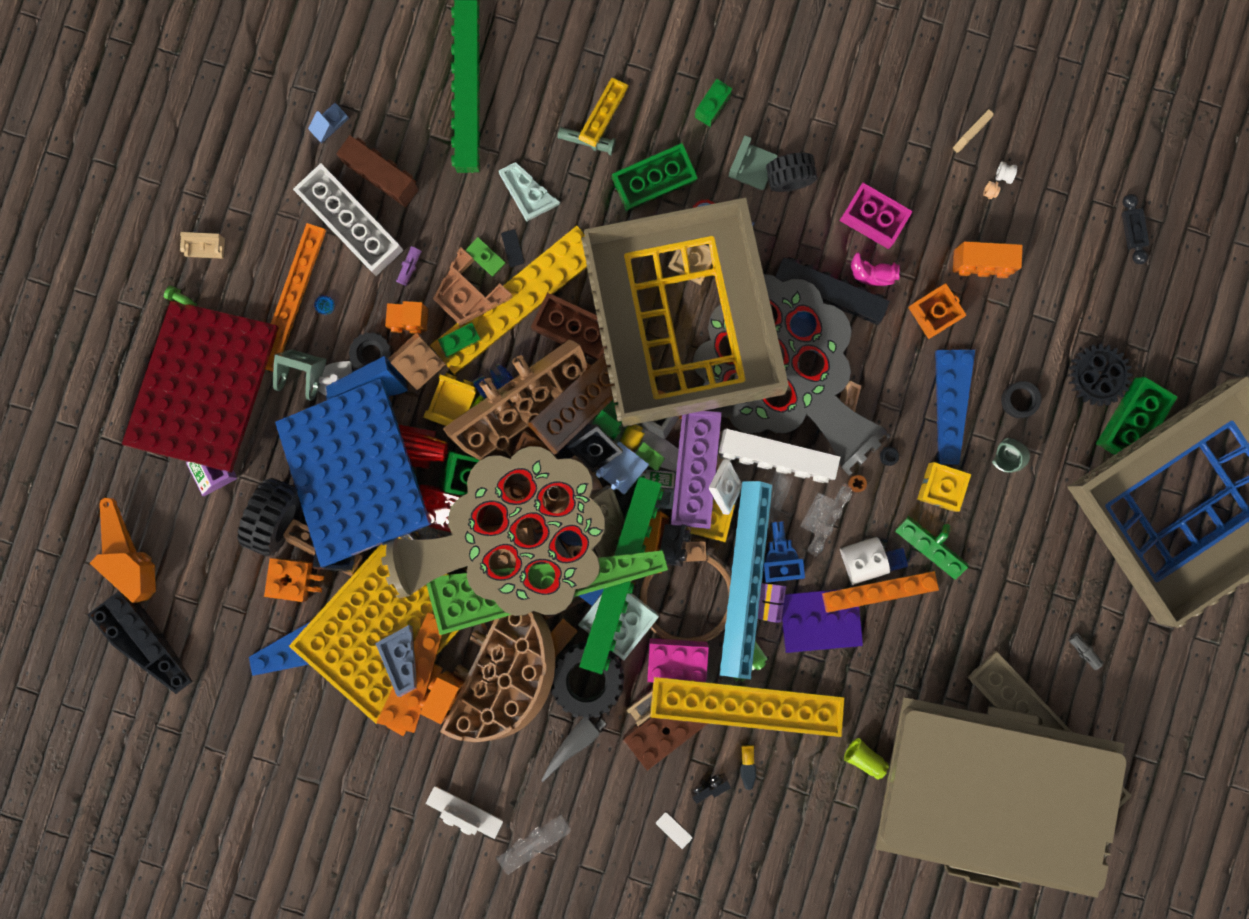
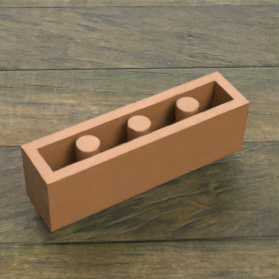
(300, 537)

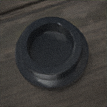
(889, 456)

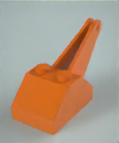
(119, 562)

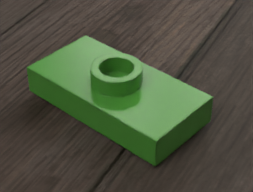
(485, 257)

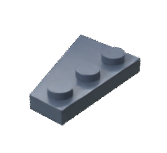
(399, 660)

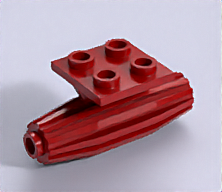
(423, 446)
(439, 504)

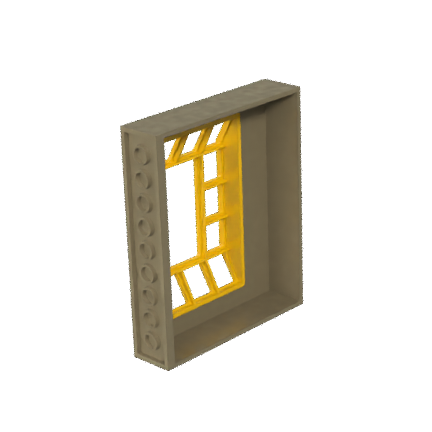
(742, 299)

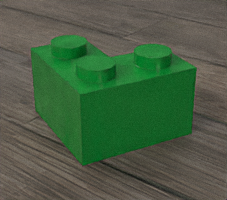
(608, 420)

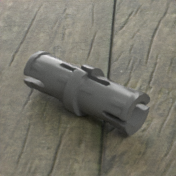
(1086, 651)

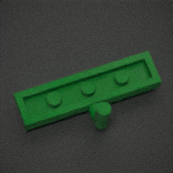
(933, 547)

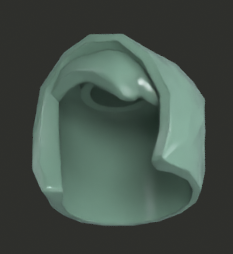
(1011, 456)

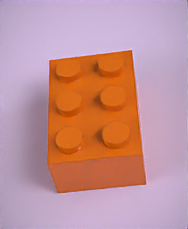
(987, 259)
(442, 696)

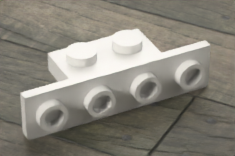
(463, 814)

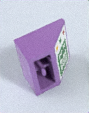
(210, 479)

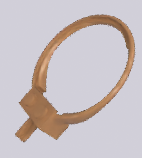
(696, 552)

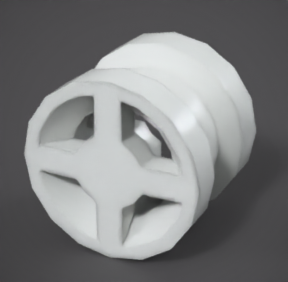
(1006, 172)

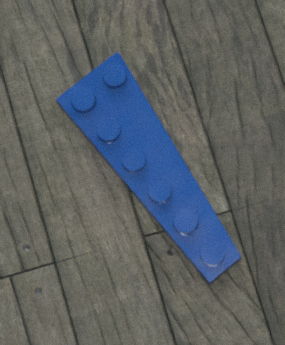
(952, 394)

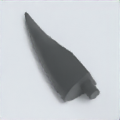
(579, 738)

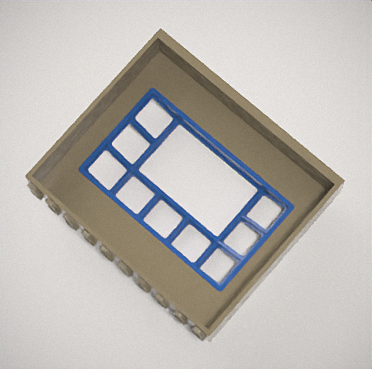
(1209, 565)

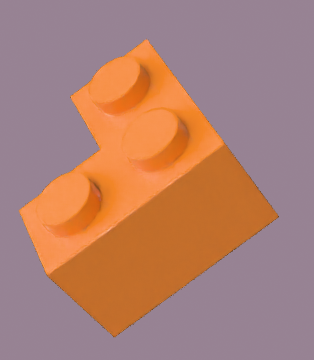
(407, 316)

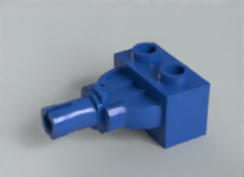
(782, 562)

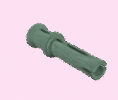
(604, 144)

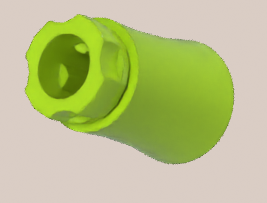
(866, 759)

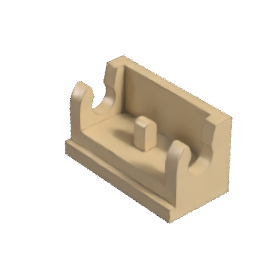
(202, 245)

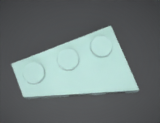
(527, 194)

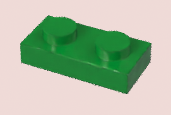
(459, 340)

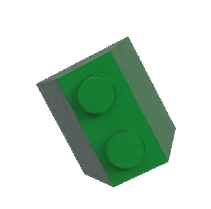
(456, 472)

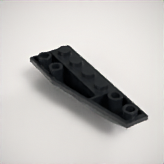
(139, 639)

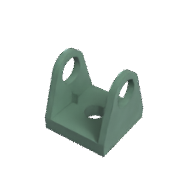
(299, 360)

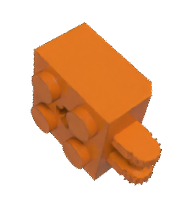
(299, 571)

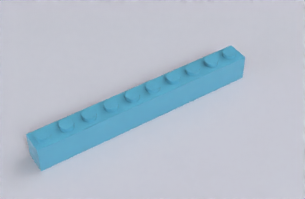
(746, 580)

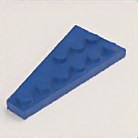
(277, 655)

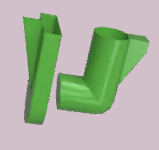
(173, 294)

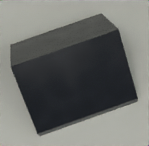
(594, 447)

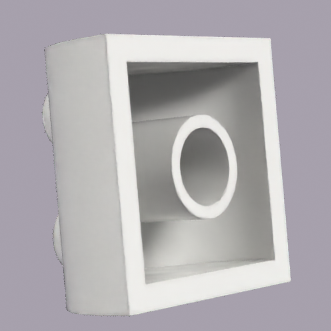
(865, 560)

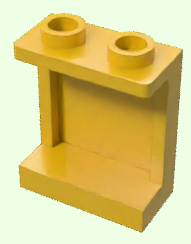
(450, 400)

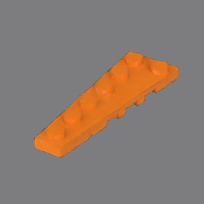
(405, 711)

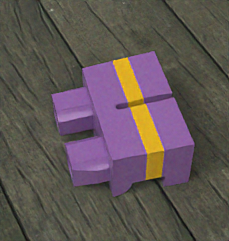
(770, 611)

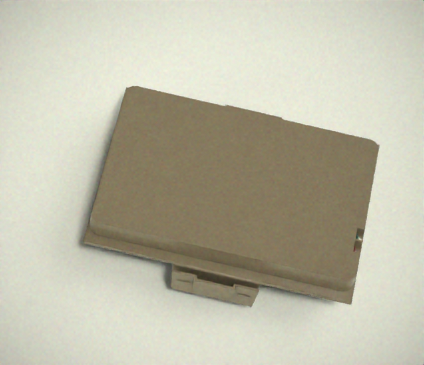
(1001, 798)

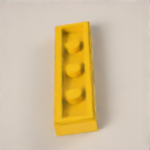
(603, 112)

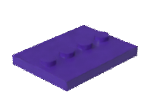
(812, 628)

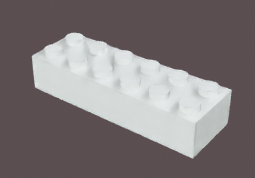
(348, 219)
(780, 455)

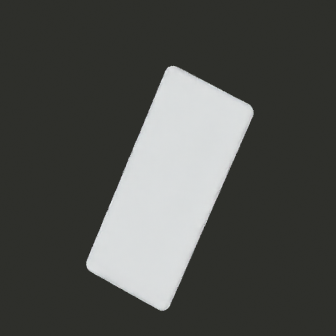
(674, 830)

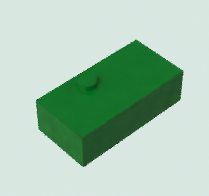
(654, 177)
(1136, 415)

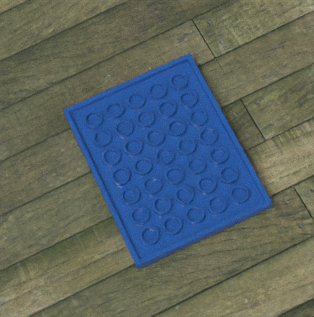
(352, 473)

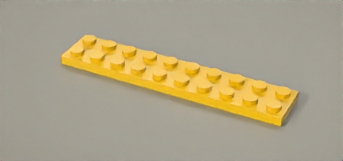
(529, 287)
(747, 707)

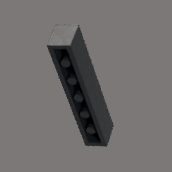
(837, 292)

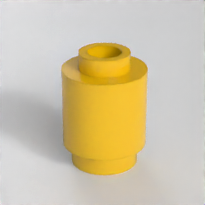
(632, 437)

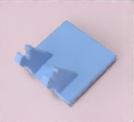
(623, 470)

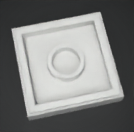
(725, 486)

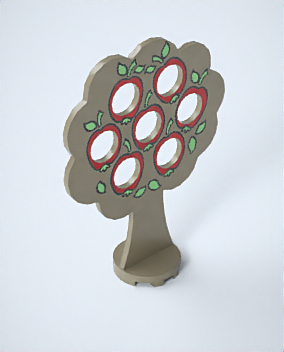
(421, 561)

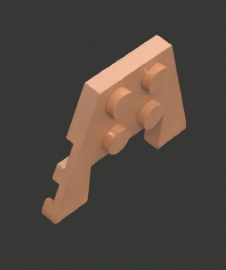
(461, 298)

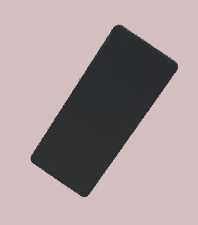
(512, 248)

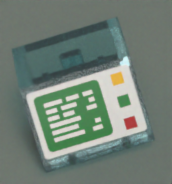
(668, 480)

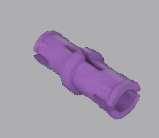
(408, 266)

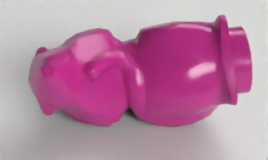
(880, 275)

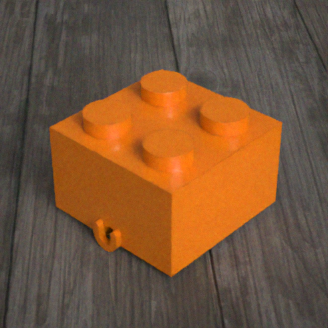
(937, 311)

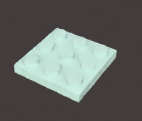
(635, 624)

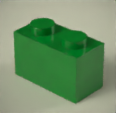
(713, 103)

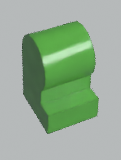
(650, 456)

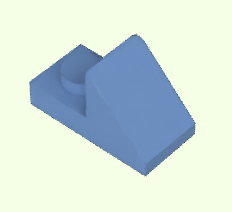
(327, 123)

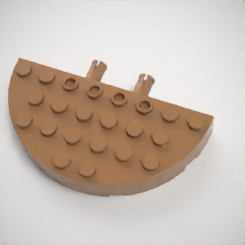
(501, 418)
(505, 681)

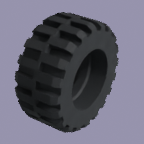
(268, 517)
(586, 706)

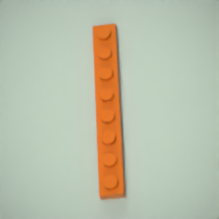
(295, 287)

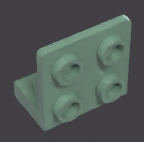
(751, 164)

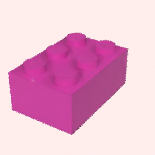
(876, 215)
(677, 660)

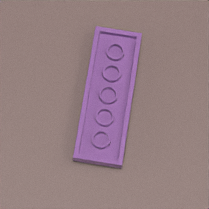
(696, 469)

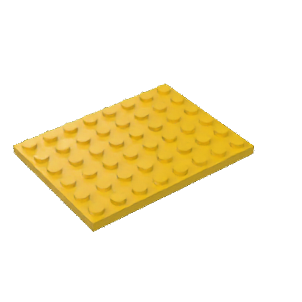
(344, 633)

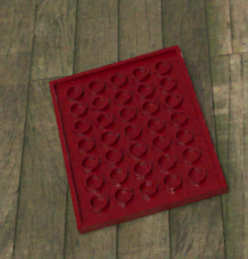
(200, 386)

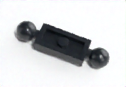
(1135, 229)

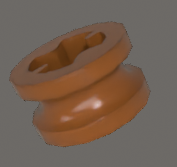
(858, 477)

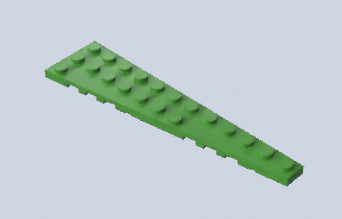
(459, 607)

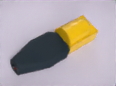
(748, 768)

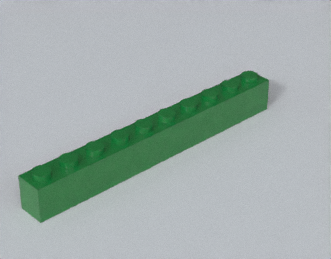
(466, 86)
(613, 598)

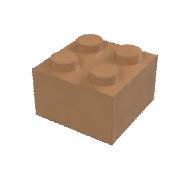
(416, 361)

